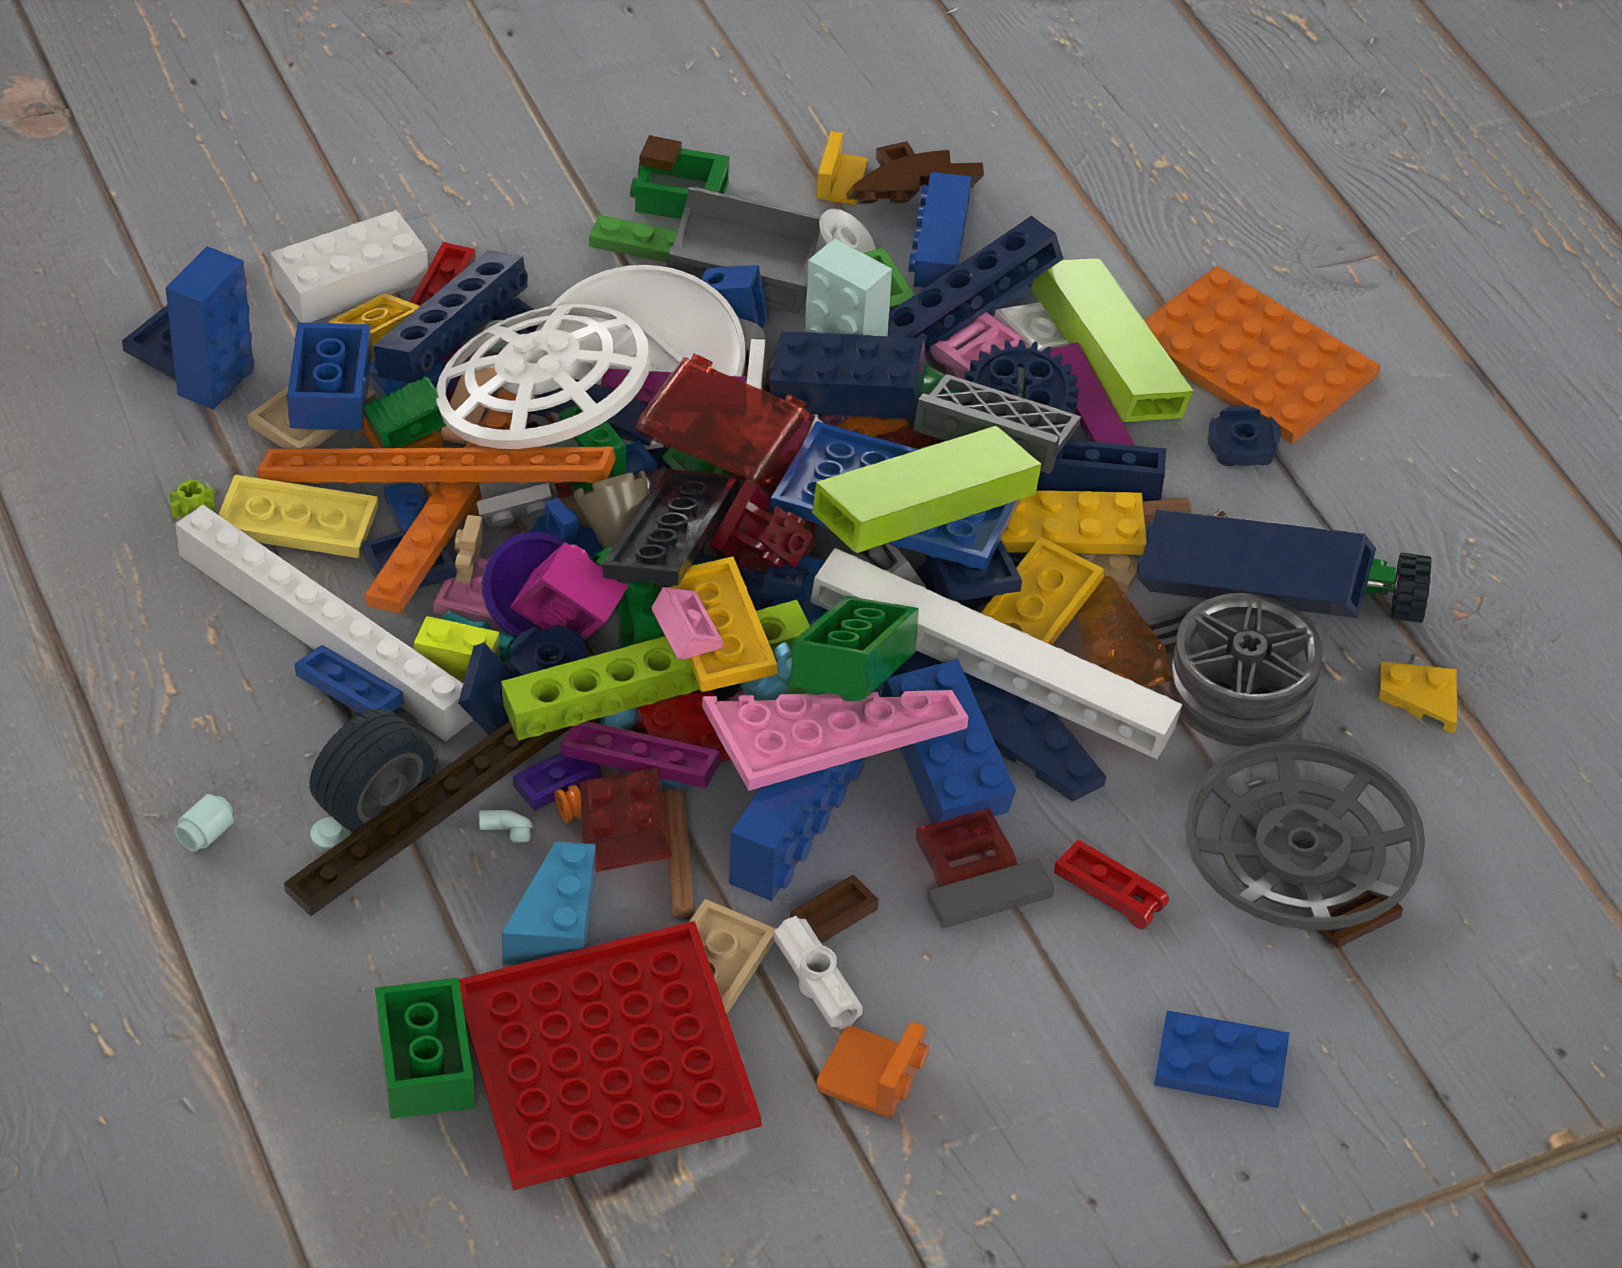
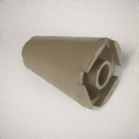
(612, 505)

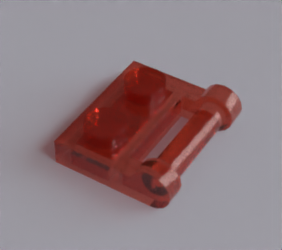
(964, 838)

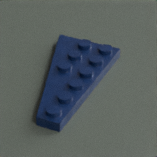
(1029, 735)

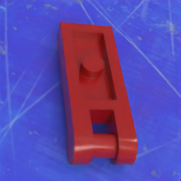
(1111, 883)

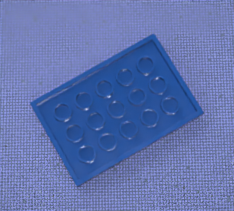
(836, 450)

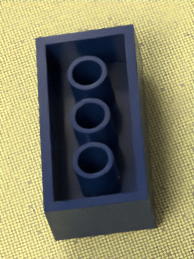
(850, 373)

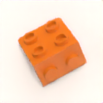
(874, 1069)

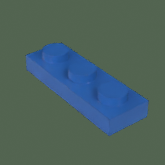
(347, 681)

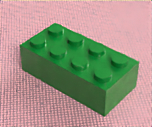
(853, 648)

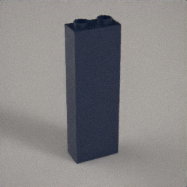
(1224, 555)

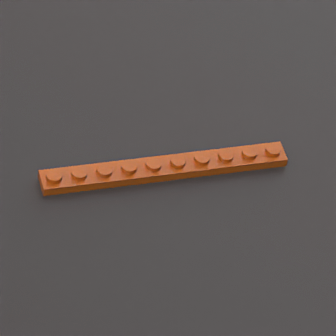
(438, 465)
(430, 532)

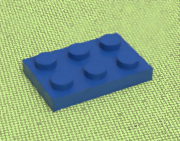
(1222, 1059)

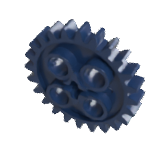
(1053, 388)

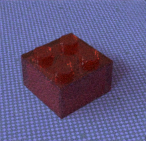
(626, 818)

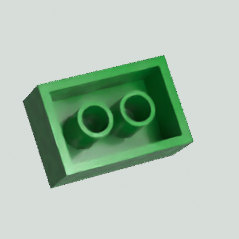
(424, 1048)

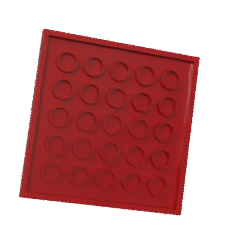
(606, 1055)

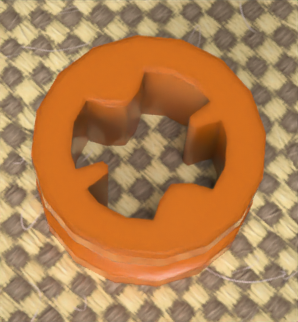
(568, 803)

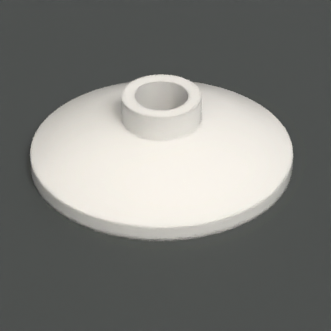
(845, 228)

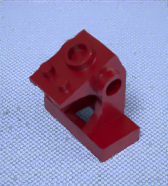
(776, 537)

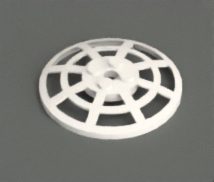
(538, 365)

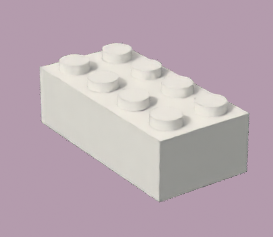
(349, 266)

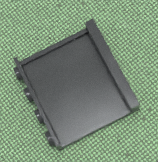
(744, 232)

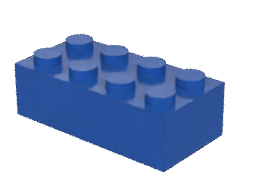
(210, 327)
(959, 769)

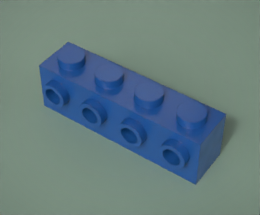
(941, 227)

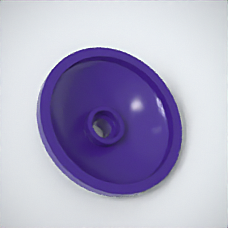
(507, 573)

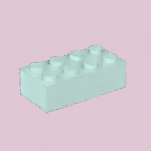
(847, 292)

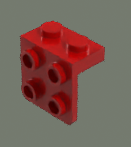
(681, 721)

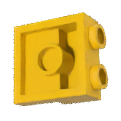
(382, 314)

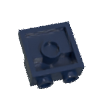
(968, 583)

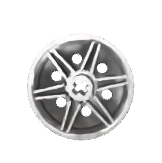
(1245, 669)

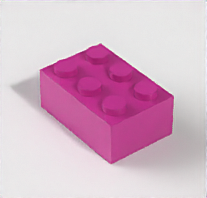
(569, 593)

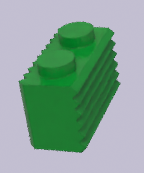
(405, 414)

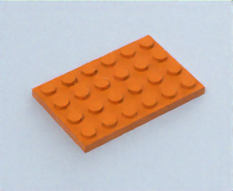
(1258, 353)

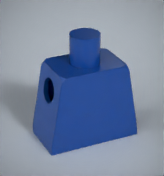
(741, 289)

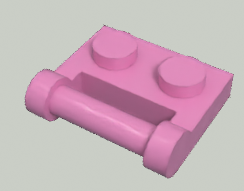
(991, 333)

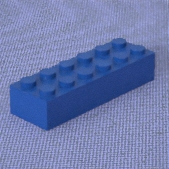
(781, 827)

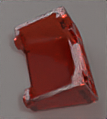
(726, 422)

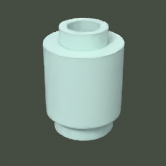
(204, 822)

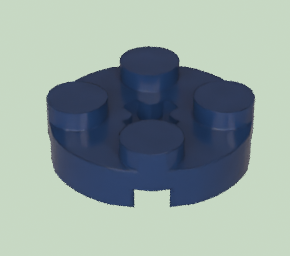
(1231, 449)
(534, 644)

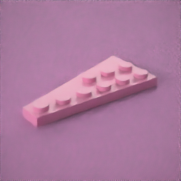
(816, 732)

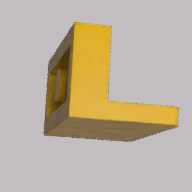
(839, 171)

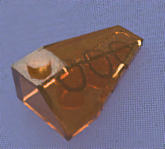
(1120, 638)

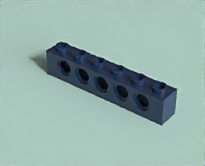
(977, 284)
(450, 316)

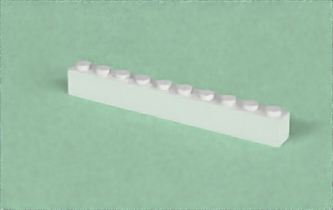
(319, 617)
(1010, 657)

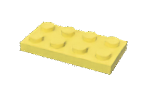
(300, 515)

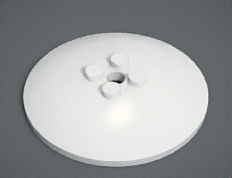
(673, 310)

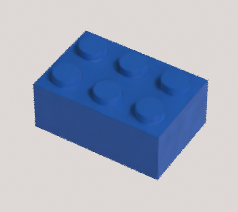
(329, 376)

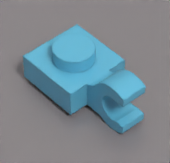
(772, 686)

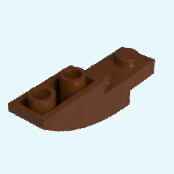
(902, 177)

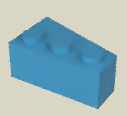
(555, 907)

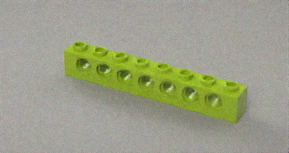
(620, 679)

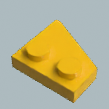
(1421, 691)

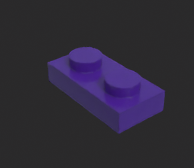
(555, 773)

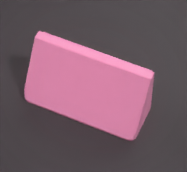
(685, 623)

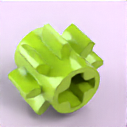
(189, 497)

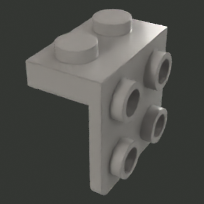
(512, 501)

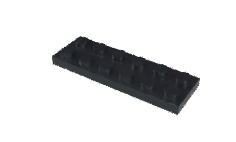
(671, 528)

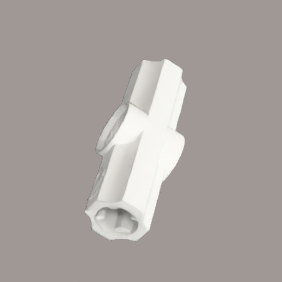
(818, 972)

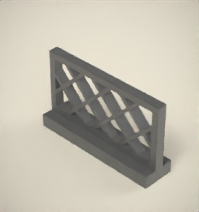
(946, 419)

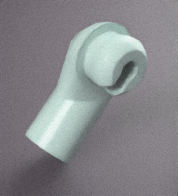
(506, 820)

